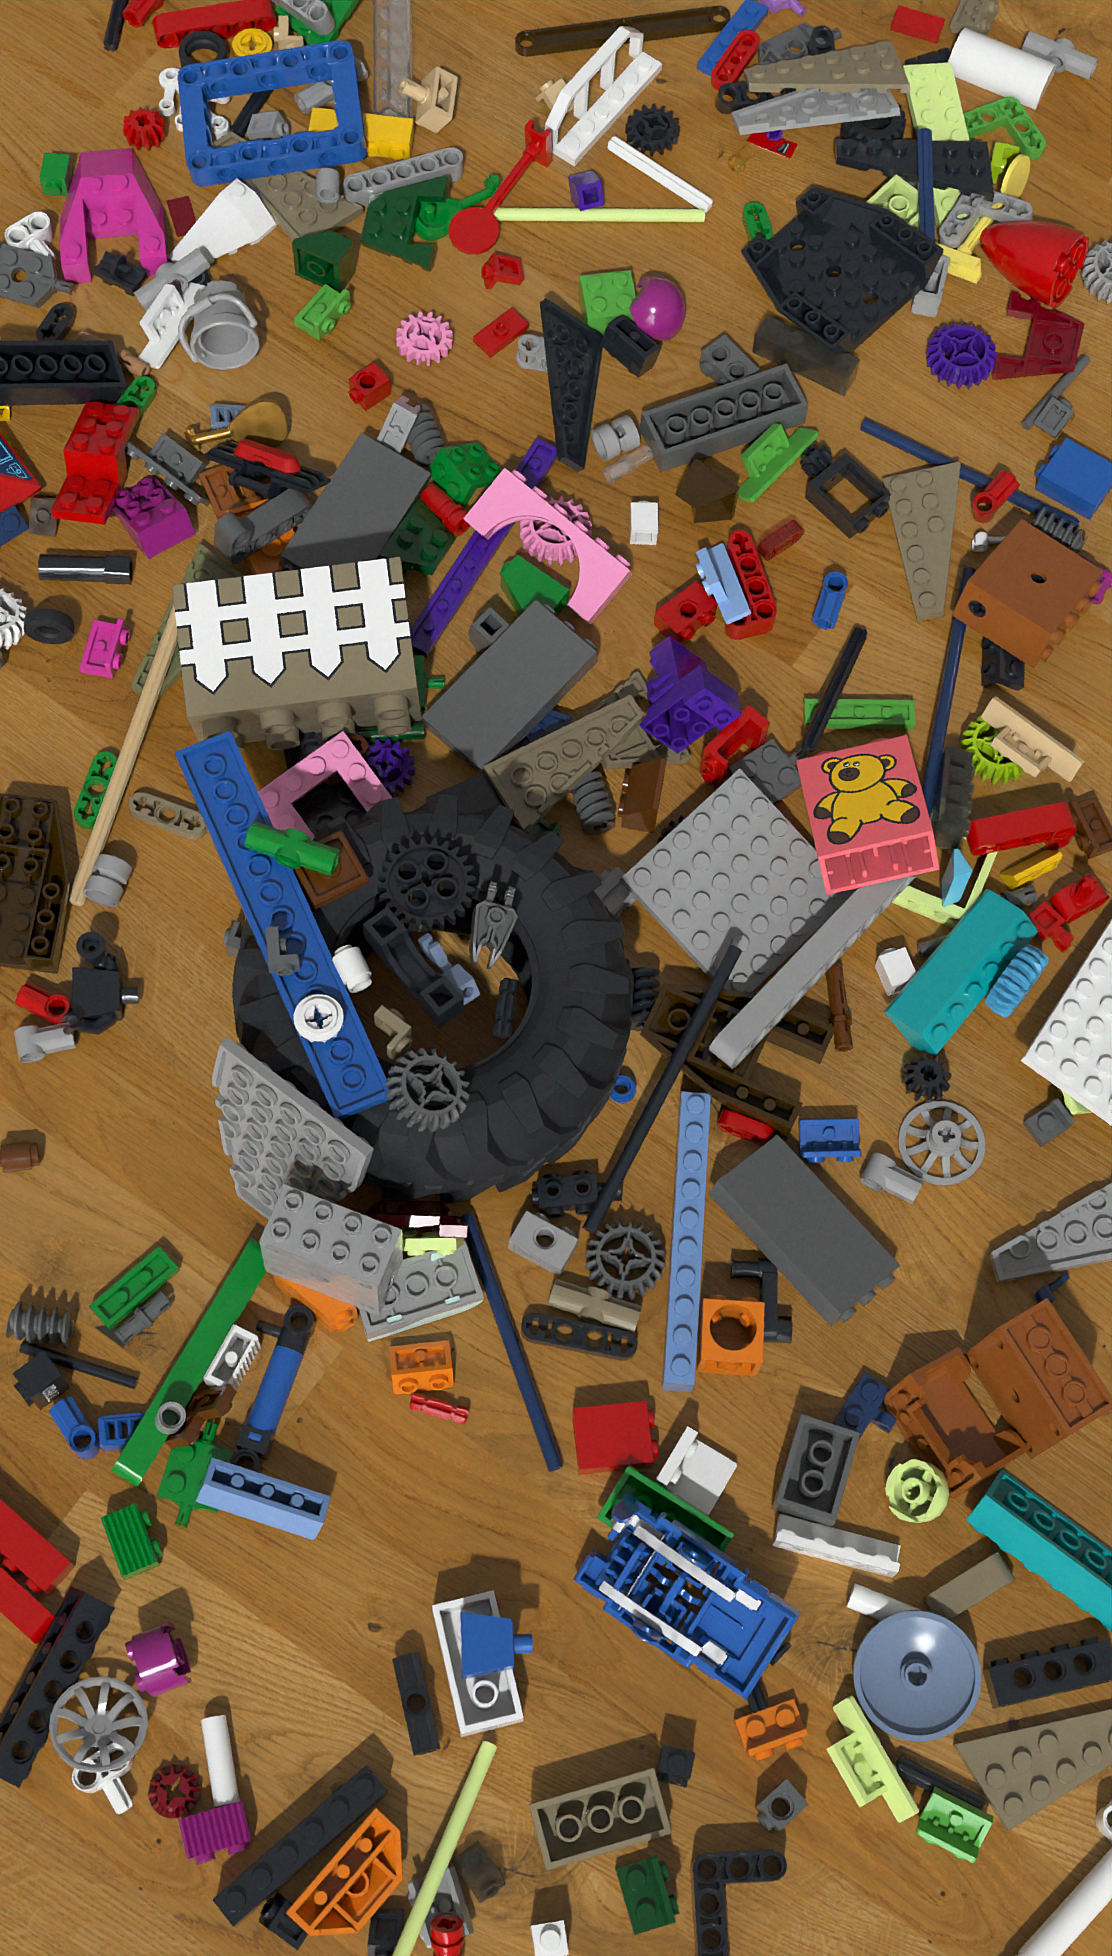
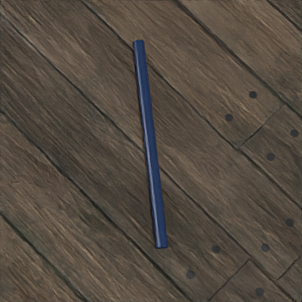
(966, 473)
(511, 1344)

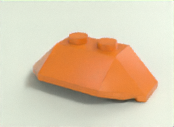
(353, 1881)

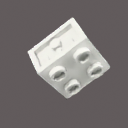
(696, 1472)

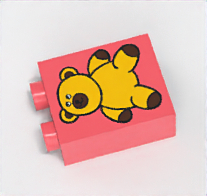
(867, 814)

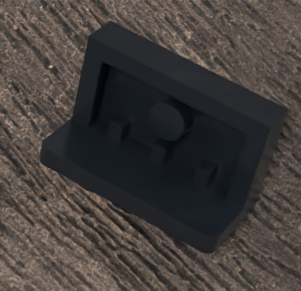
(1001, 667)

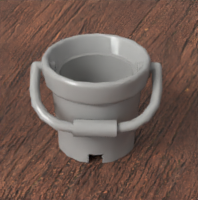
(223, 328)

